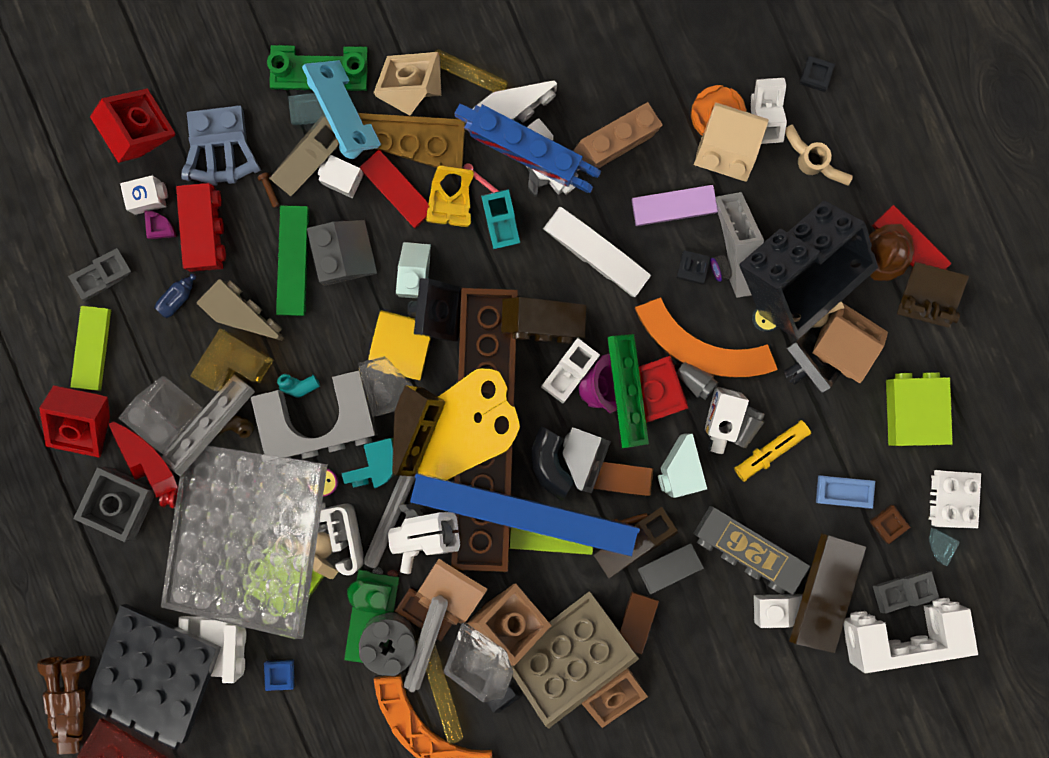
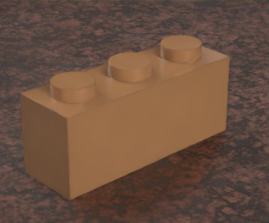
(619, 136)

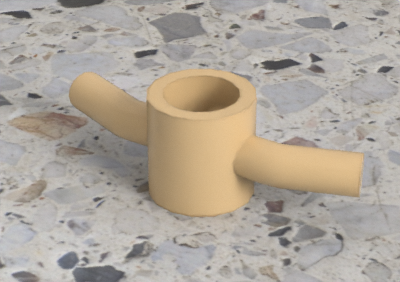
(819, 149)

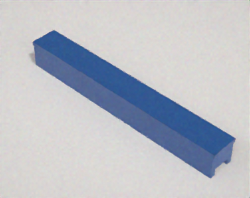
(524, 514)

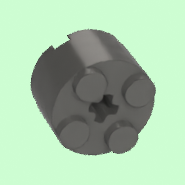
(390, 659)

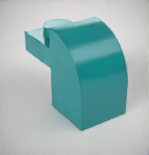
(500, 218)
(380, 463)

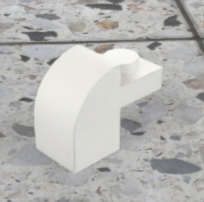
(768, 103)
(570, 370)

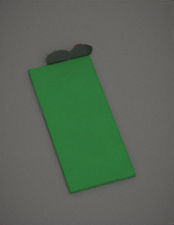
(360, 618)

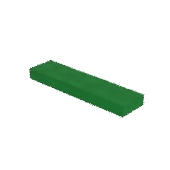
(292, 261)
(628, 390)

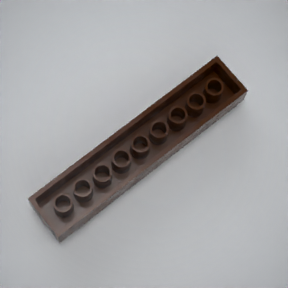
(483, 346)

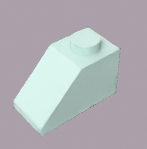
(412, 266)

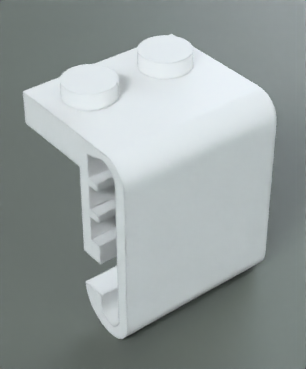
(343, 532)
(231, 638)

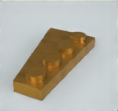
(420, 138)

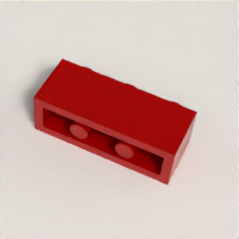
(200, 227)

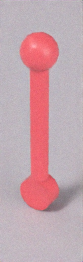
(480, 179)

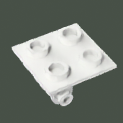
(956, 499)

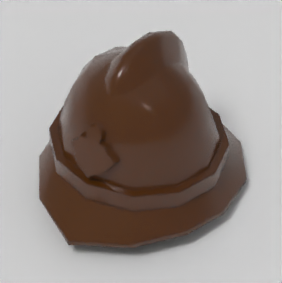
(892, 251)

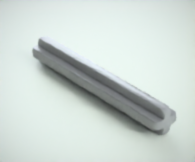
(388, 520)
(426, 643)

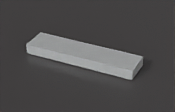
(207, 425)

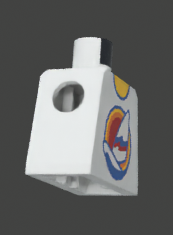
(729, 407)

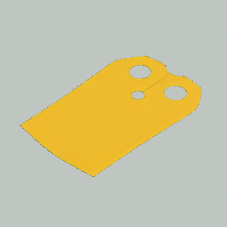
(460, 441)

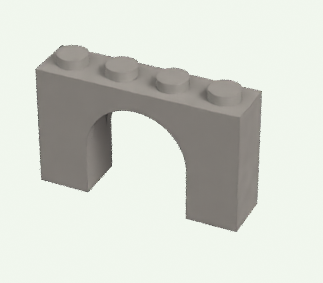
(283, 440)

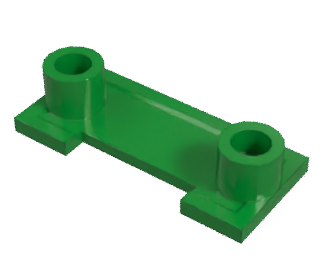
(293, 77)

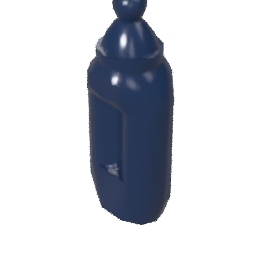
(175, 296)

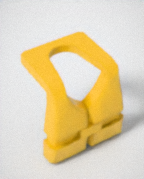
(454, 208)

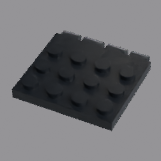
(152, 676)

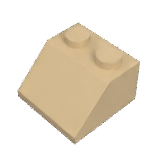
(731, 142)

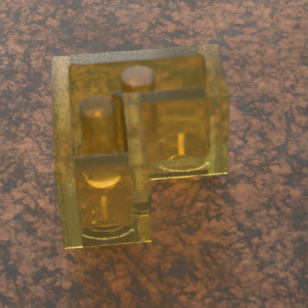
(227, 355)

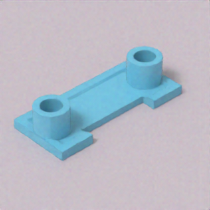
(328, 83)

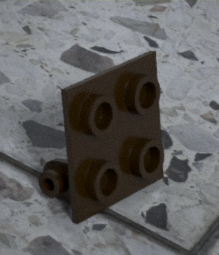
(933, 295)

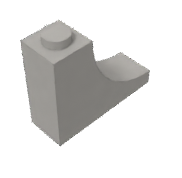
(740, 236)

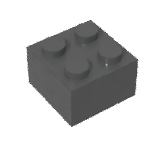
(115, 503)

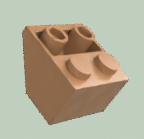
(850, 343)

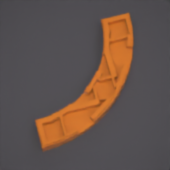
(699, 354)
(410, 729)

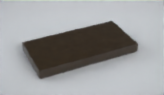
(827, 593)

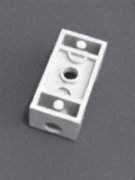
(949, 638)

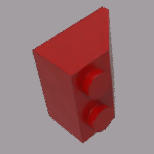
(131, 124)
(75, 421)

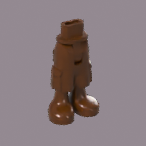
(66, 703)

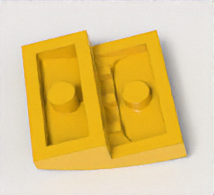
(396, 340)

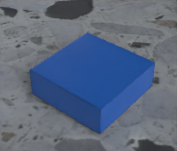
(279, 675)

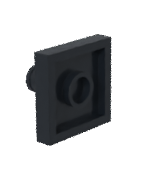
(436, 310)
(809, 364)

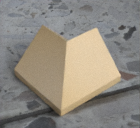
(409, 79)

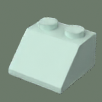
(682, 469)

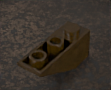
(653, 532)

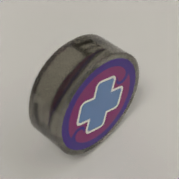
(720, 268)

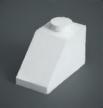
(776, 610)

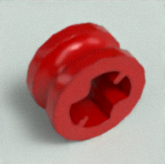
(169, 498)

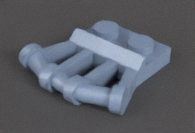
(213, 129)

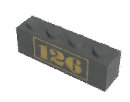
(751, 550)

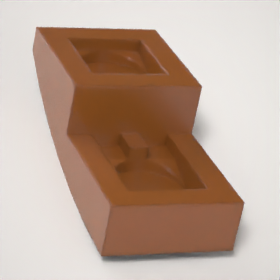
(625, 479)

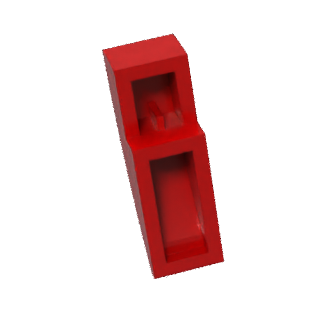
(143, 460)

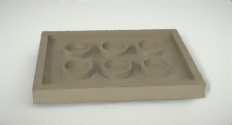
(572, 660)

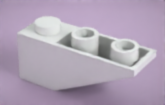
(520, 101)

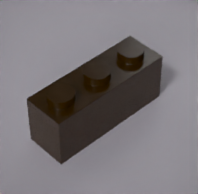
(543, 319)

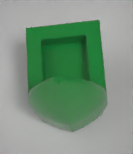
(369, 596)

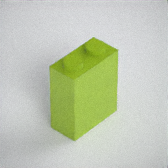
(919, 410)

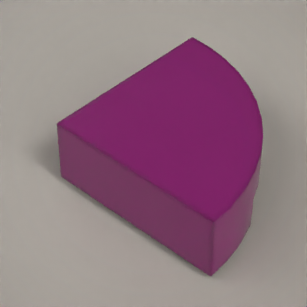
(158, 226)

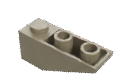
(306, 157)
(227, 307)

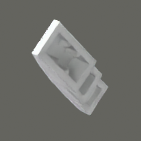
(596, 251)

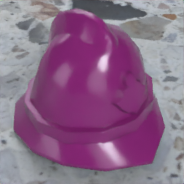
(598, 386)

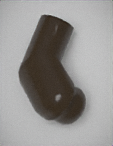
(238, 425)

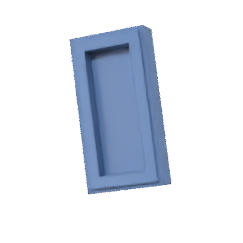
(845, 491)

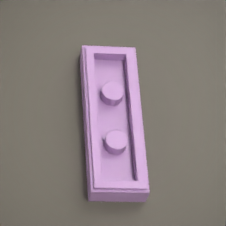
(674, 205)

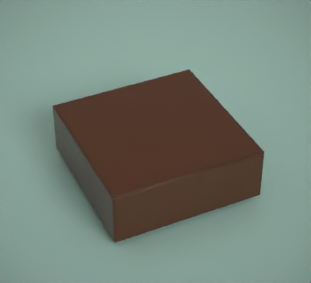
(890, 524)

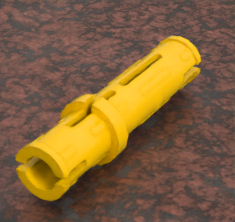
(746, 470)

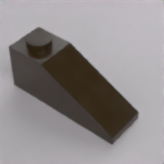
(413, 427)

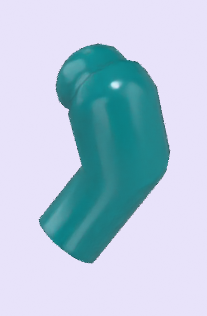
(296, 387)

